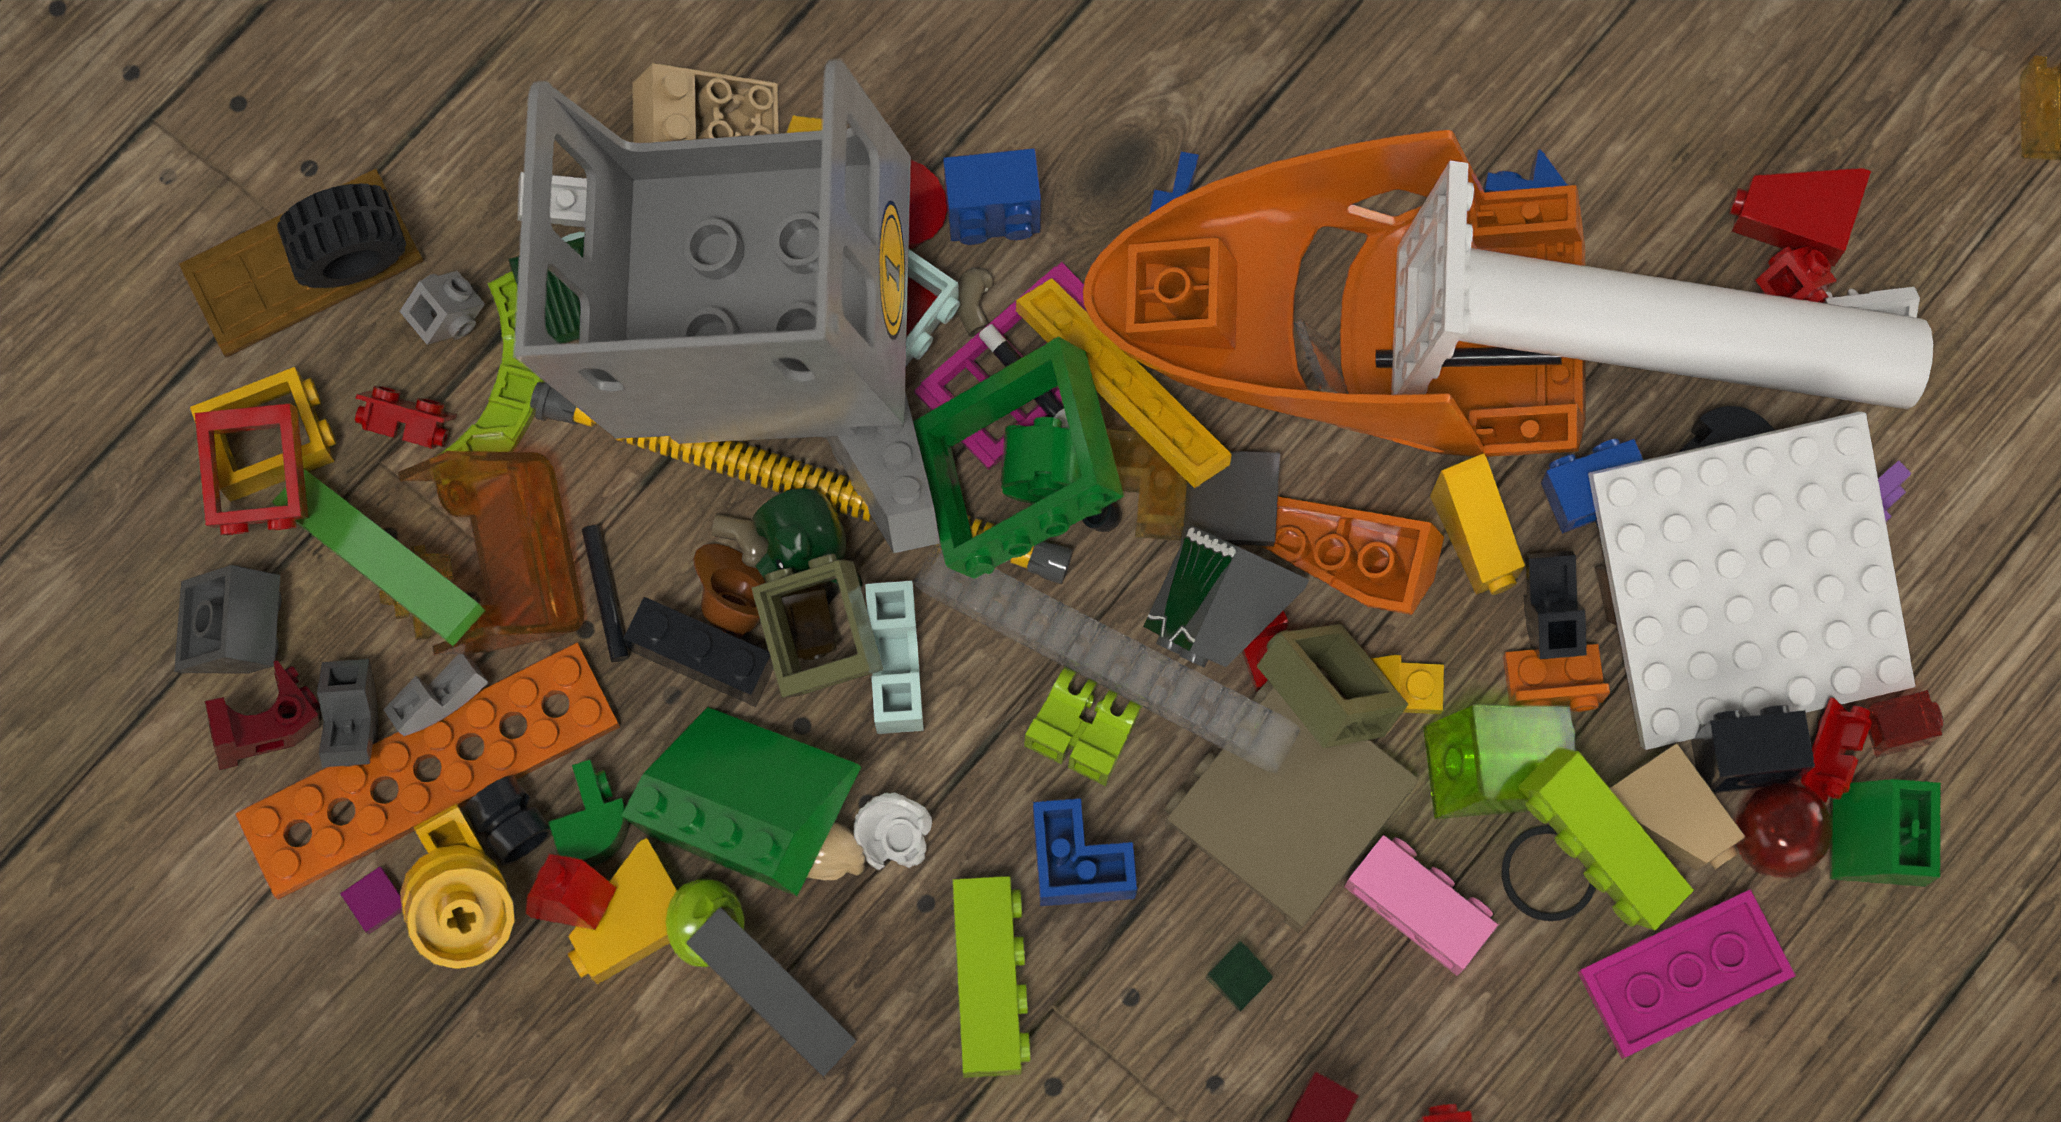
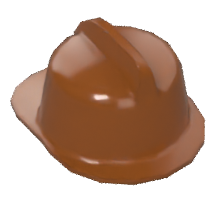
(727, 589)

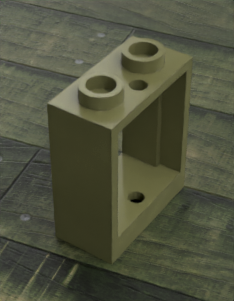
(790, 677)
(1371, 699)

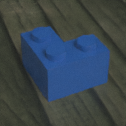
(1569, 485)
(1074, 871)

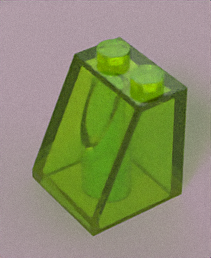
(1487, 753)

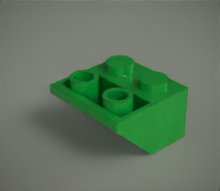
(1887, 833)

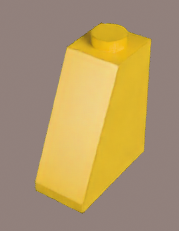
(1478, 525)
(633, 920)

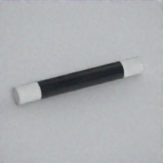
(1007, 356)

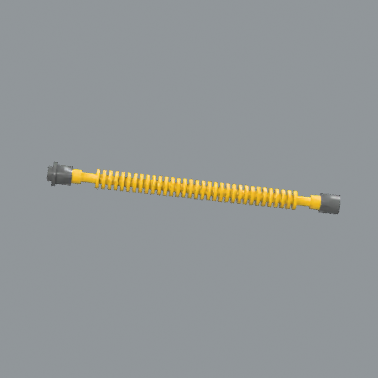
(1044, 559)

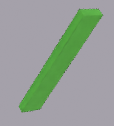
(386, 562)

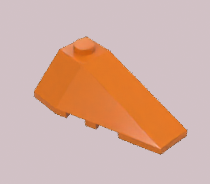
(1361, 553)

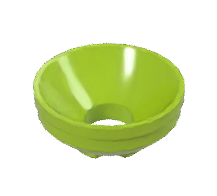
(692, 908)

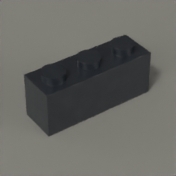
(699, 651)

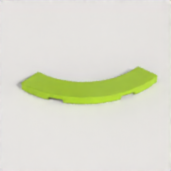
(509, 407)

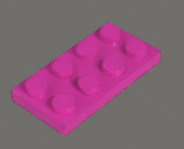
(1686, 974)

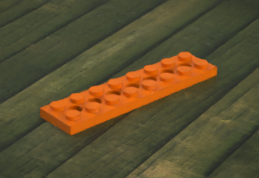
(397, 759)

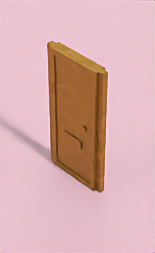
(251, 289)

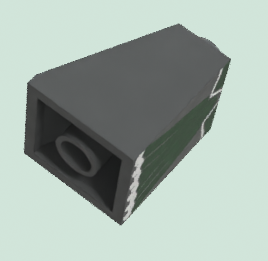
(1218, 599)

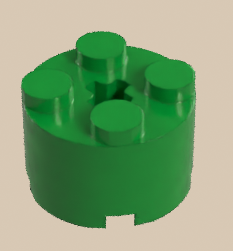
(1037, 460)

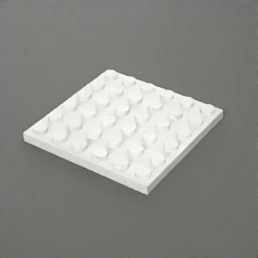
(1752, 577)

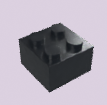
(1753, 750)

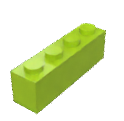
(1605, 839)
(988, 977)

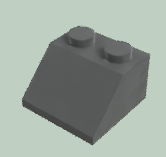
(228, 622)

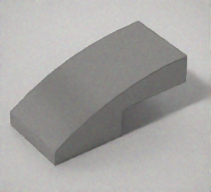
(425, 704)

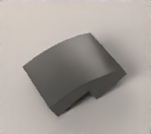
(1238, 500)

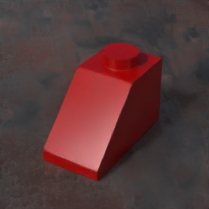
(569, 893)

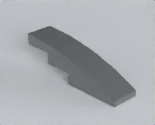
(771, 991)

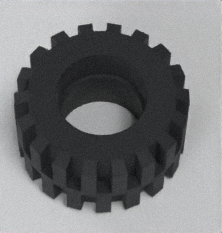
(341, 235)

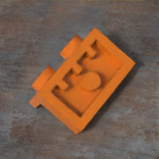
(1555, 681)

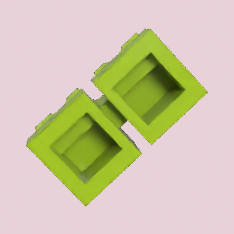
(1061, 729)

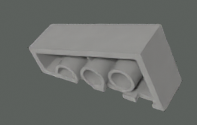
(892, 481)

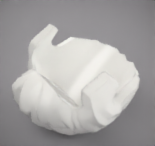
(892, 829)

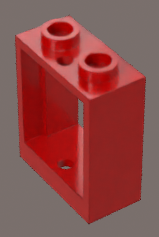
(250, 419)

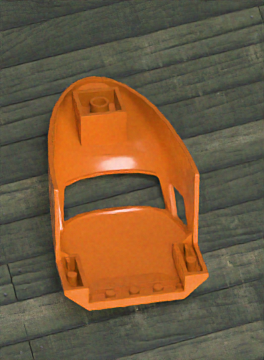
(1215, 276)

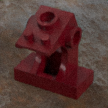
(245, 736)

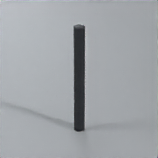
(1481, 357)

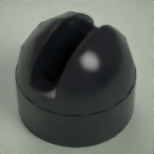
(1107, 520)

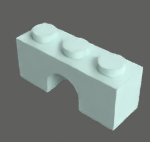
(898, 686)

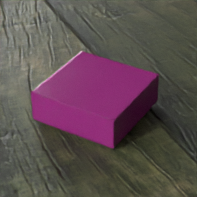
(373, 900)

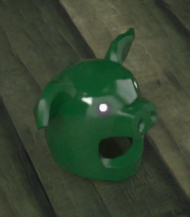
(799, 529)

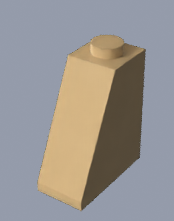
(1679, 810)

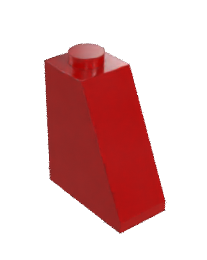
(1801, 209)

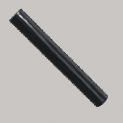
(605, 593)

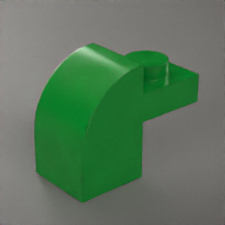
(598, 829)

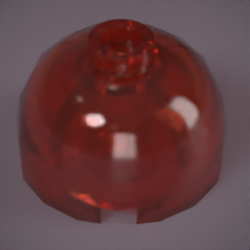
(1784, 830)

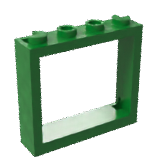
(937, 431)

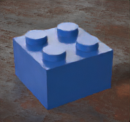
(992, 196)

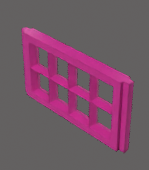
(934, 393)

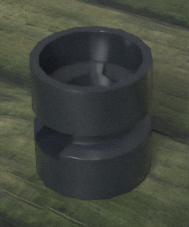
(504, 815)

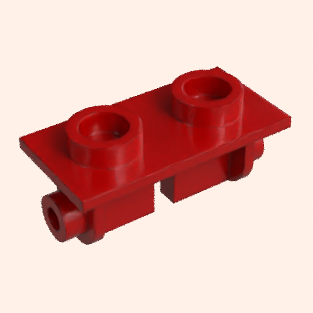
(386, 410)
(1836, 733)

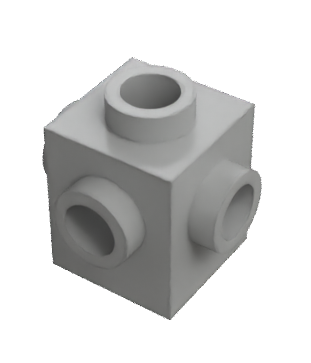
(442, 307)

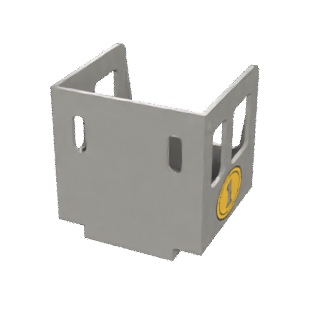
(724, 274)

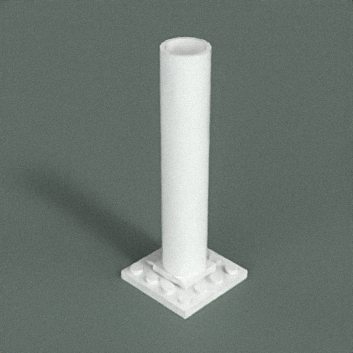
(1634, 319)

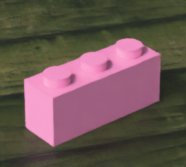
(1422, 904)

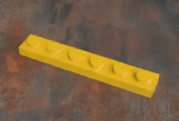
(1127, 385)

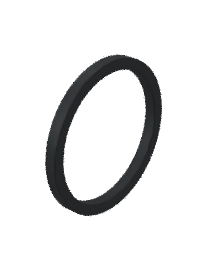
(1515, 899)

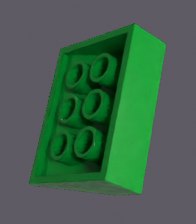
(743, 798)

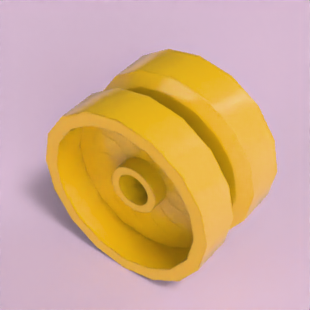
(457, 907)

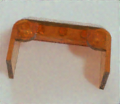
(518, 545)

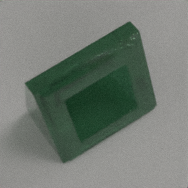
(1239, 976)

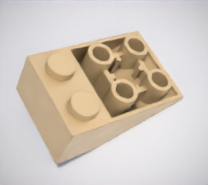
(698, 104)

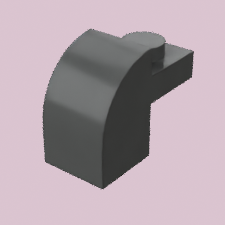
(348, 712)

